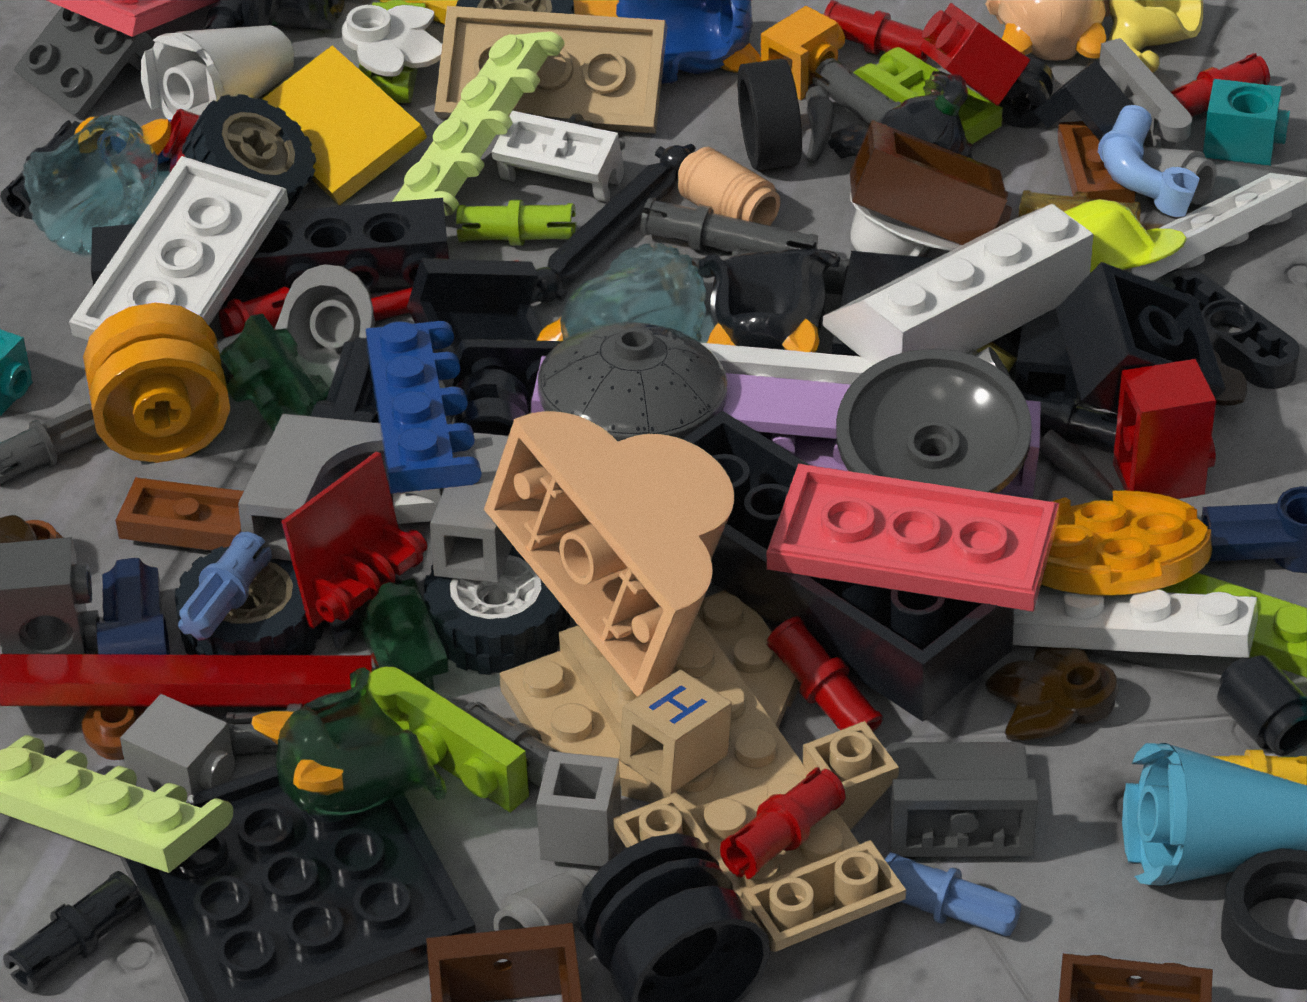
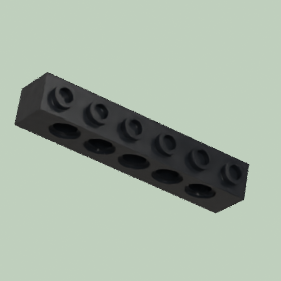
(371, 240)

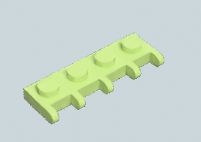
(479, 117)
(105, 808)

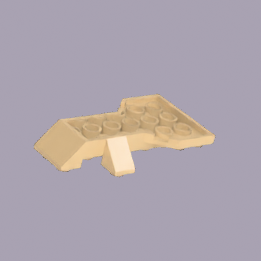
(800, 893)

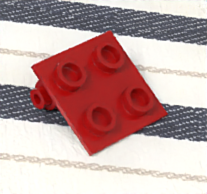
(349, 543)

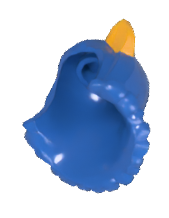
(699, 33)

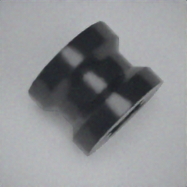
(1035, 81)

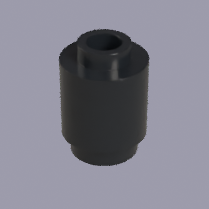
(1265, 704)

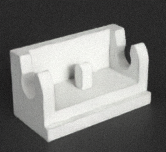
(561, 151)

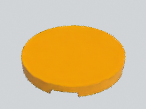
(1126, 545)

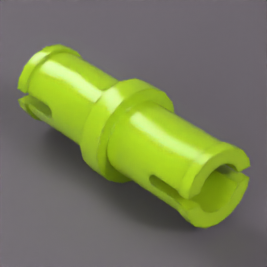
(516, 222)

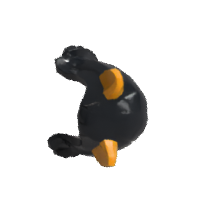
(768, 298)

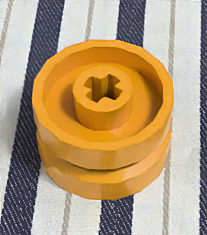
(156, 382)

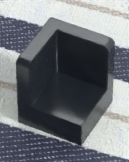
(1091, 96)

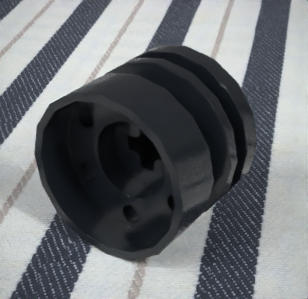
(672, 925)

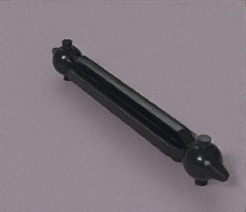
(609, 224)

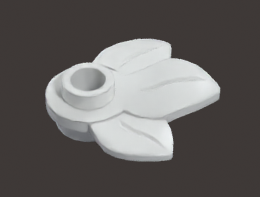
(391, 38)

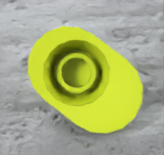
(1121, 238)

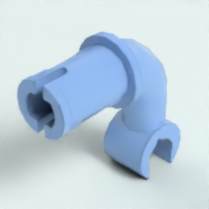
(1123, 156)

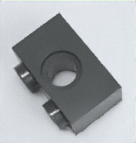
(45, 599)

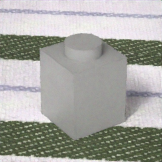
(178, 747)
(578, 808)

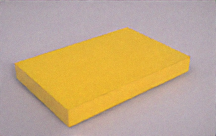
(349, 122)

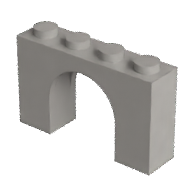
(316, 451)

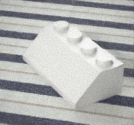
(972, 290)

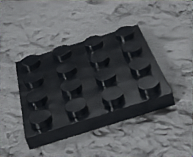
(298, 899)

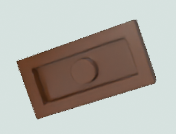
(1085, 166)
(179, 514)

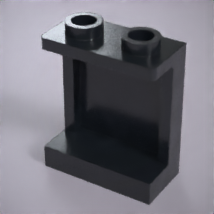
(488, 314)

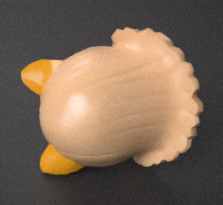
(1052, 27)

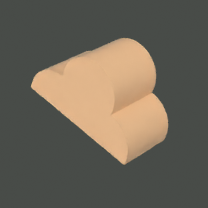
(614, 532)

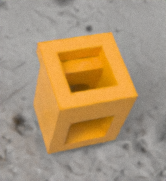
(803, 41)

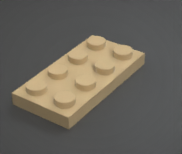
(603, 72)

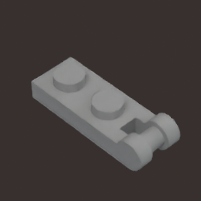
(1170, 119)

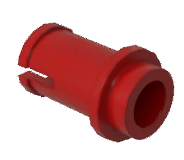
(237, 313)

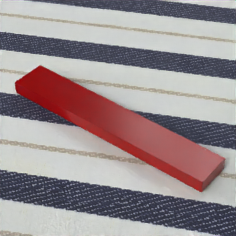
(190, 679)

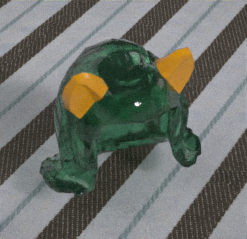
(346, 753)

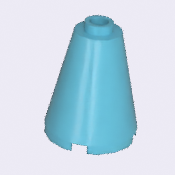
(1206, 815)

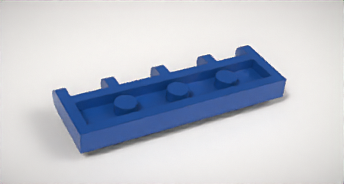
(414, 407)

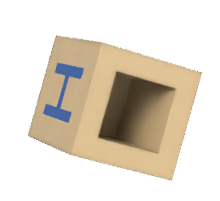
(675, 731)

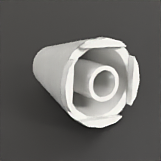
(202, 65)

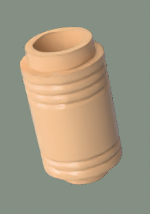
(727, 186)

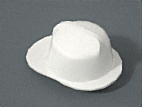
(886, 235)

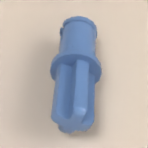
(223, 585)
(950, 896)

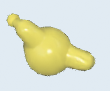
(1154, 23)

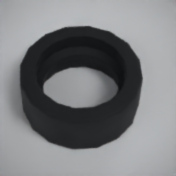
(769, 114)
(1255, 950)

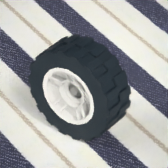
(495, 623)

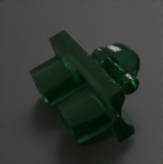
(269, 373)
(402, 632)

